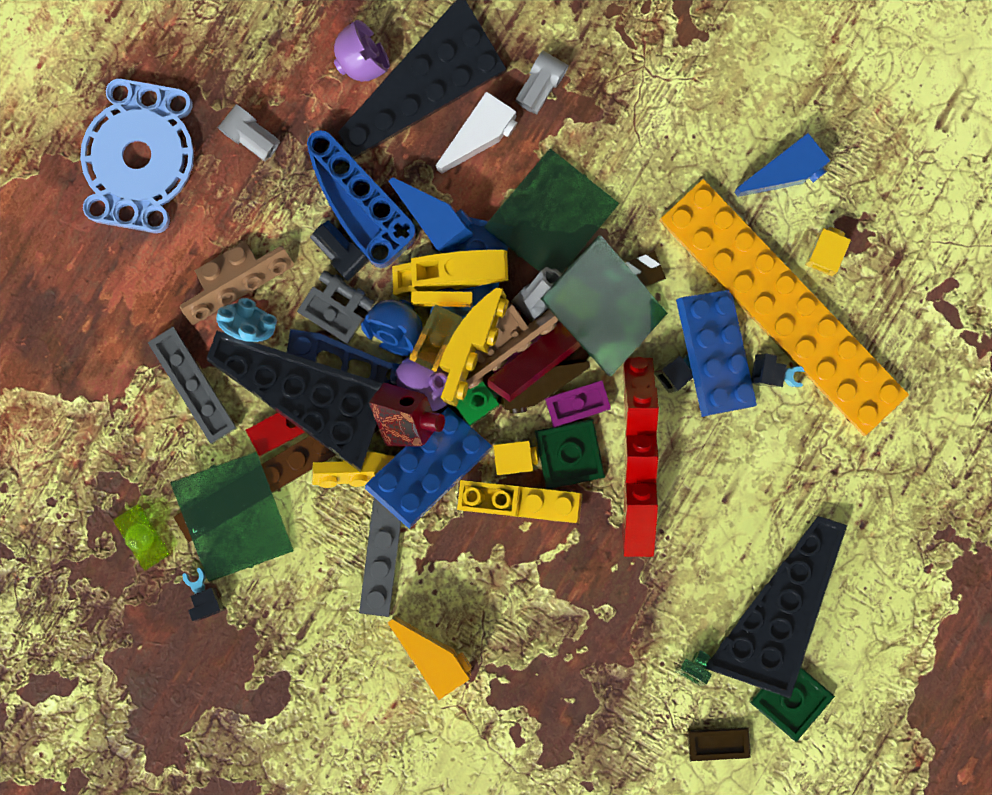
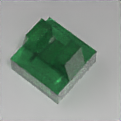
(695, 669)

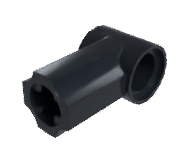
(343, 255)

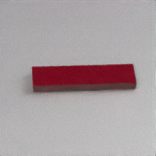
(533, 363)

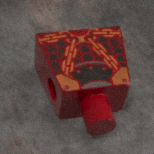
(404, 416)

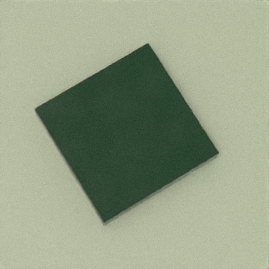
(569, 454)
(800, 711)

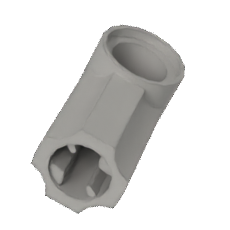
(544, 76)
(243, 129)
(529, 300)

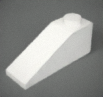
(482, 130)

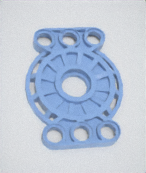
(144, 185)

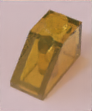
(435, 338)

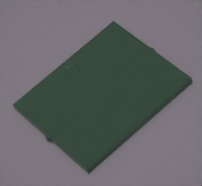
(551, 214)
(604, 305)
(232, 516)

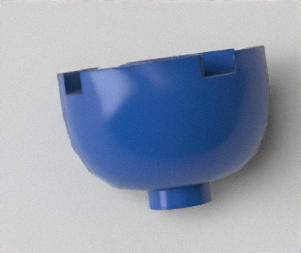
(394, 325)

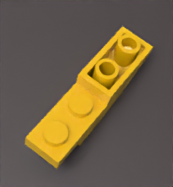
(450, 270)
(474, 333)
(333, 473)
(519, 501)

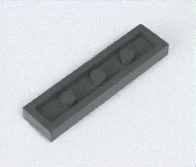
(192, 385)
(380, 562)

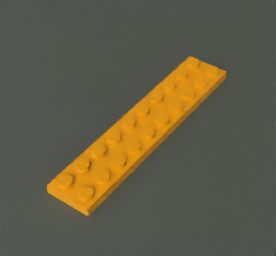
(784, 307)

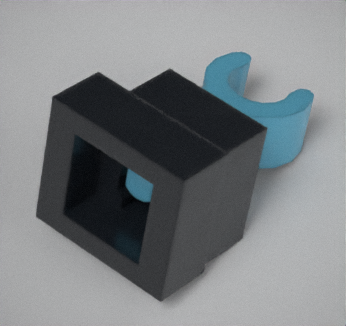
(674, 373)
(772, 374)
(205, 601)

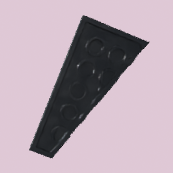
(438, 71)
(311, 395)
(778, 625)

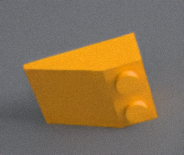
(436, 661)

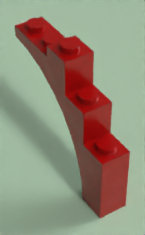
(641, 457)

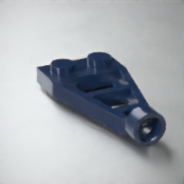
(310, 344)

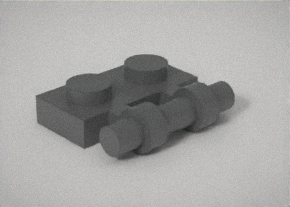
(330, 314)

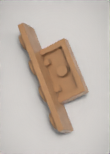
(232, 277)
(512, 338)

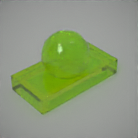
(141, 537)

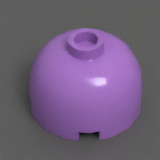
(358, 54)
(422, 380)

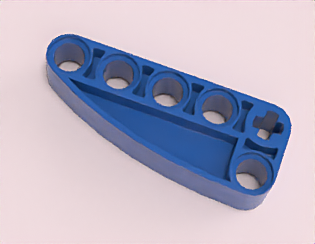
(355, 211)

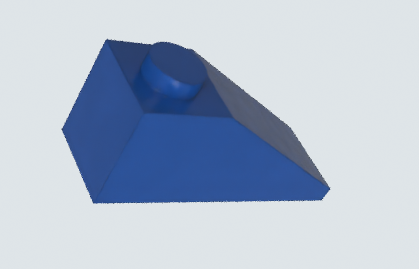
(791, 168)
(439, 220)

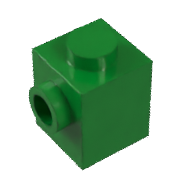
(478, 403)

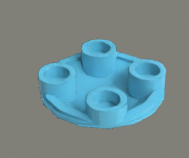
(246, 321)

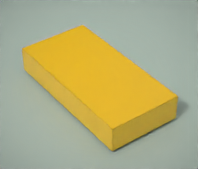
(442, 299)

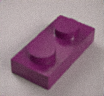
(577, 403)

